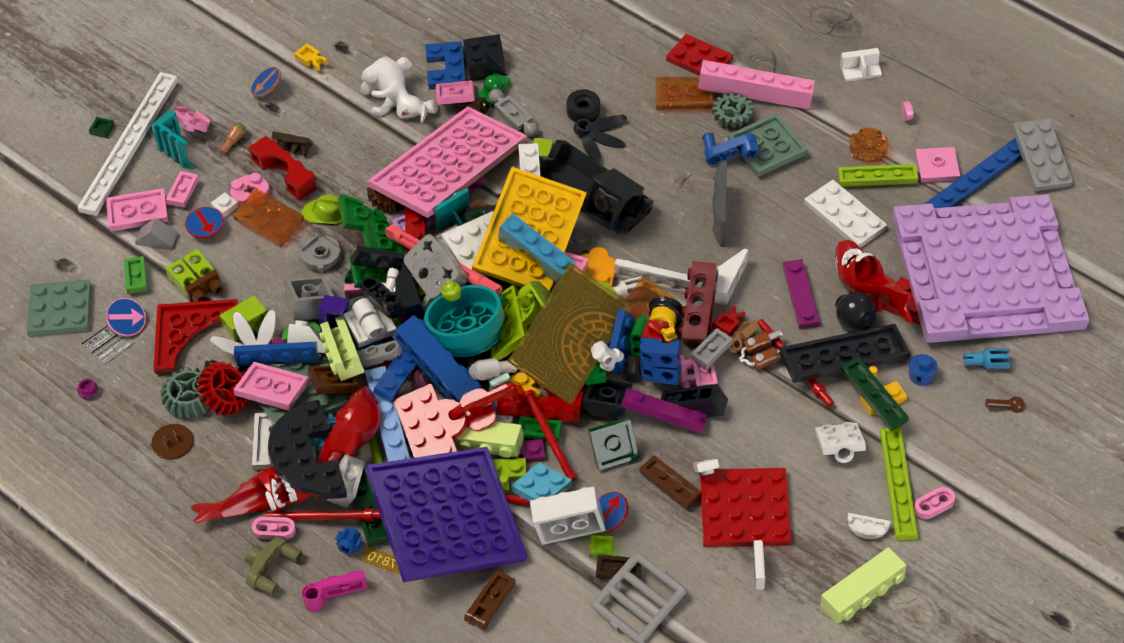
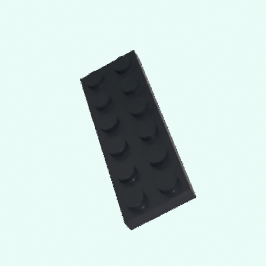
(829, 354)

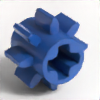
(349, 540)

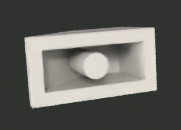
(304, 333)

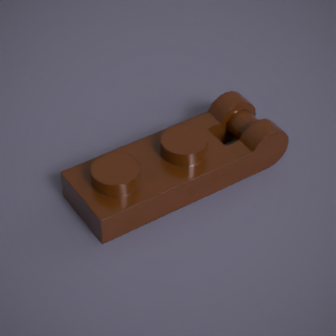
(490, 599)

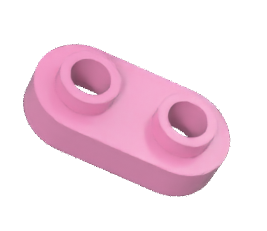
(932, 503)
(274, 528)

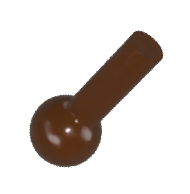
(1015, 404)

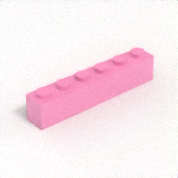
(756, 84)

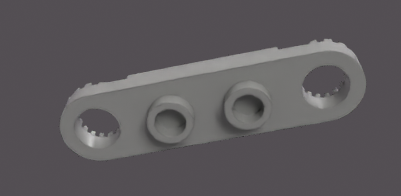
(377, 354)

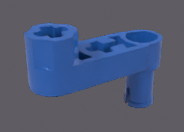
(744, 144)

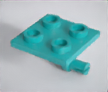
(451, 209)

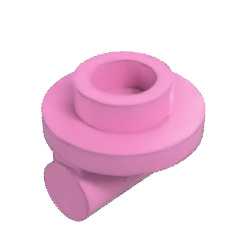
(418, 381)

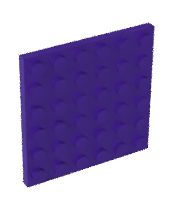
(445, 514)

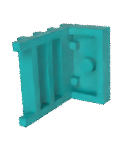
(169, 138)

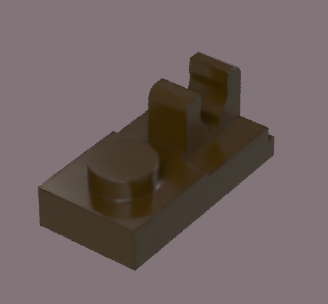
(296, 141)

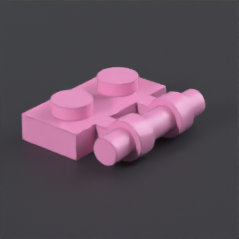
(700, 377)

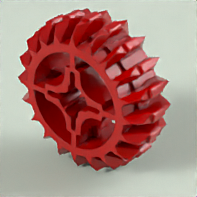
(217, 388)

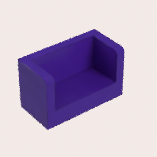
(331, 308)

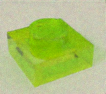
(601, 545)

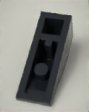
(409, 296)
(705, 399)

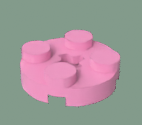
(192, 120)
(248, 182)

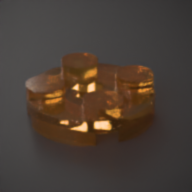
(878, 146)

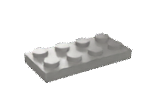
(1042, 154)

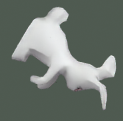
(387, 80)

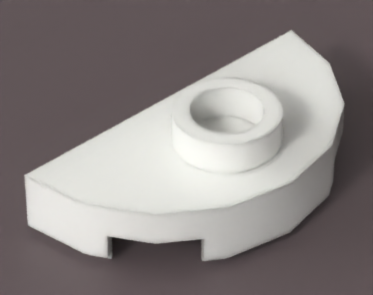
(867, 527)

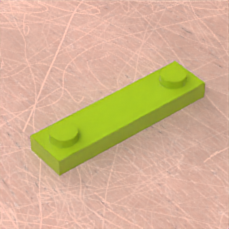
(877, 175)

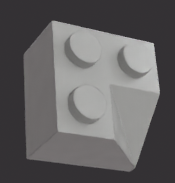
(305, 296)

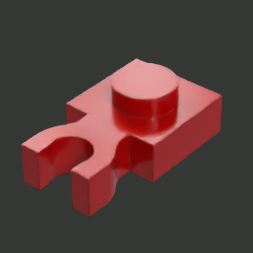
(728, 322)

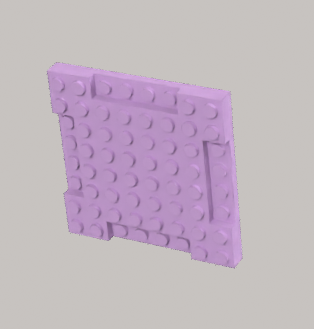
(988, 270)

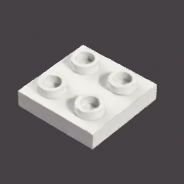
(836, 437)

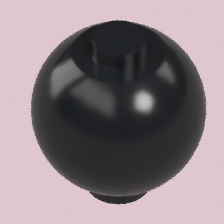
(856, 311)

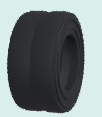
(583, 97)

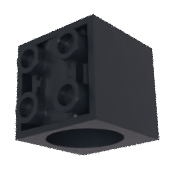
(611, 198)

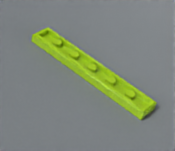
(898, 485)

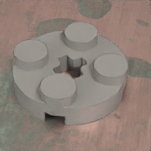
(321, 262)

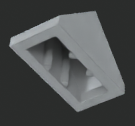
(157, 235)

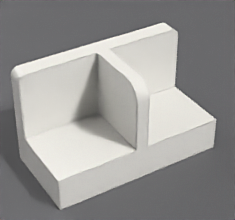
(860, 64)

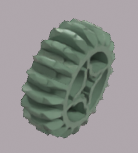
(187, 401)

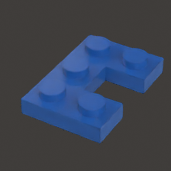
(452, 55)

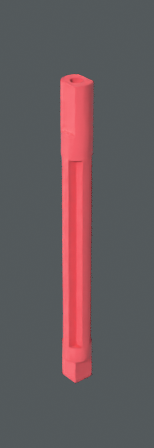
(407, 240)

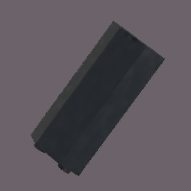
(576, 169)

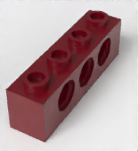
(706, 273)

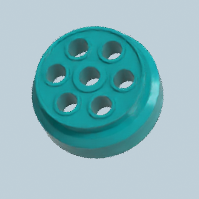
(468, 323)

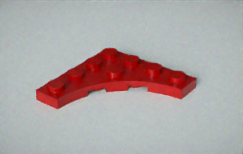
(179, 325)

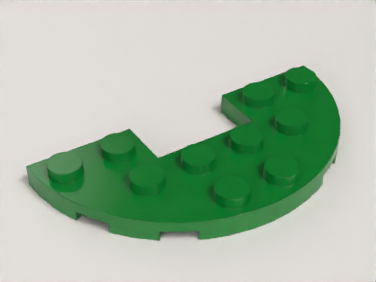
(373, 228)

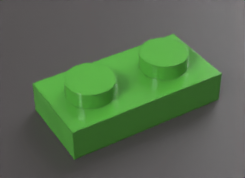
(135, 275)

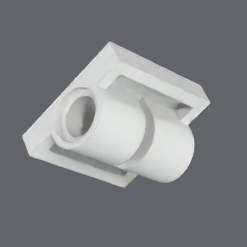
(368, 323)

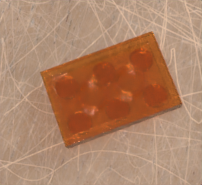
(681, 94)
(268, 217)

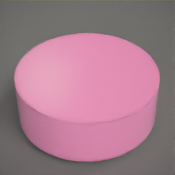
(907, 110)

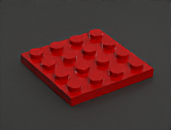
(745, 507)

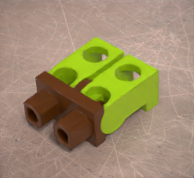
(194, 278)

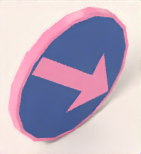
(125, 317)

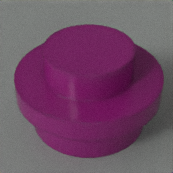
(87, 388)

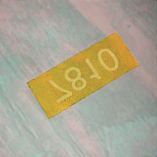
(379, 559)

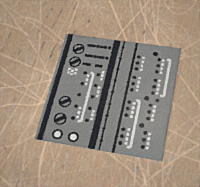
(106, 344)

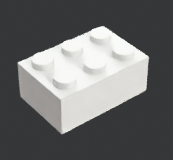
(567, 515)

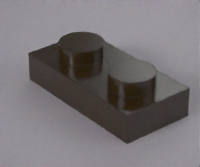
(609, 565)

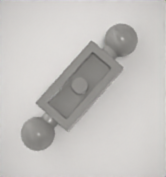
(513, 113)

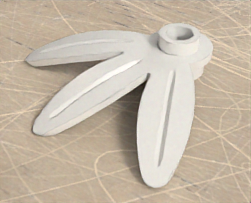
(246, 334)

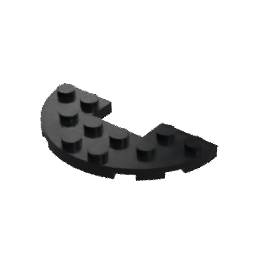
(293, 455)

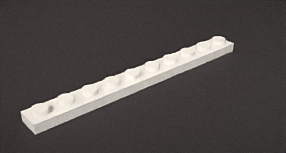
(127, 144)

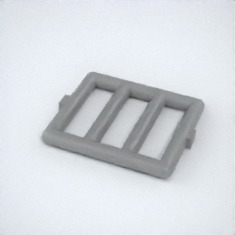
(652, 622)

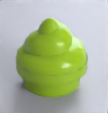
(451, 291)

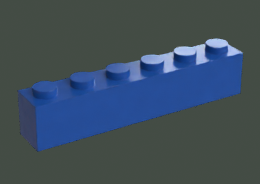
(434, 359)

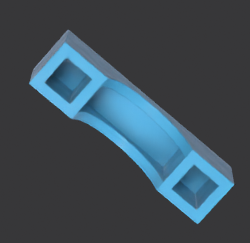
(521, 236)

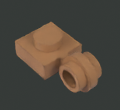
(744, 332)

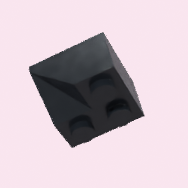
(484, 57)

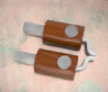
(758, 343)

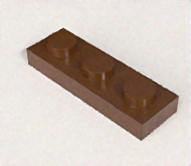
(670, 482)

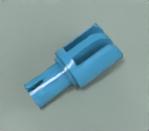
(989, 358)

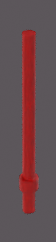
(817, 388)
(368, 514)

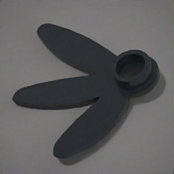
(592, 133)

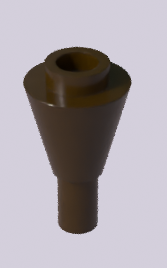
(480, 105)

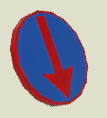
(204, 222)
(614, 510)

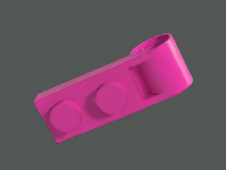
(332, 587)

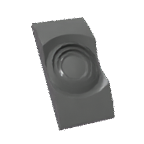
(719, 203)

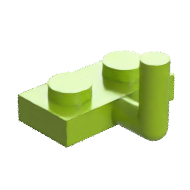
(509, 470)

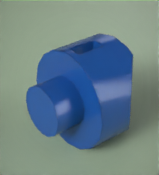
(922, 369)

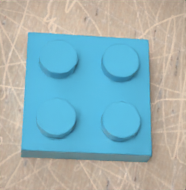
(541, 482)

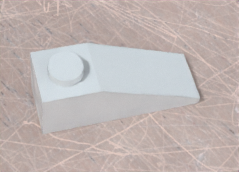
(729, 276)

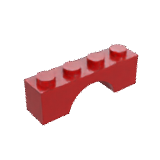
(268, 154)
(551, 407)

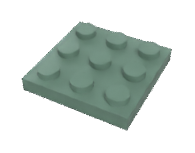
(775, 143)
(59, 308)

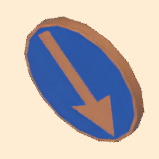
(266, 82)

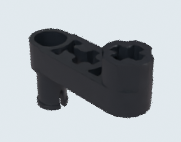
(388, 303)

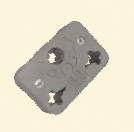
(433, 265)

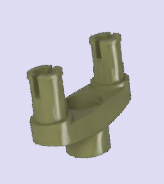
(263, 558)

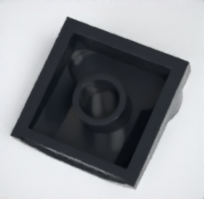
(605, 399)

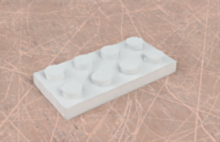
(845, 213)

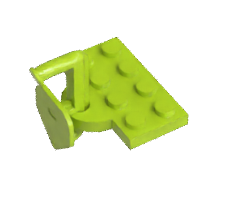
(519, 313)

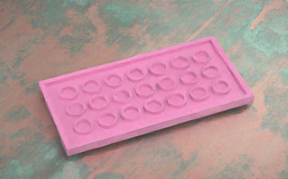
(447, 161)

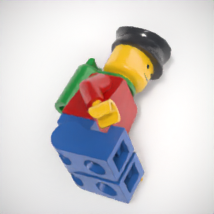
(652, 341)

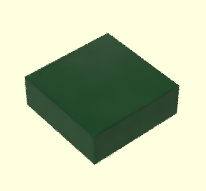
(101, 127)

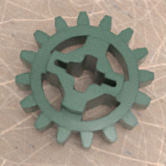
(732, 110)

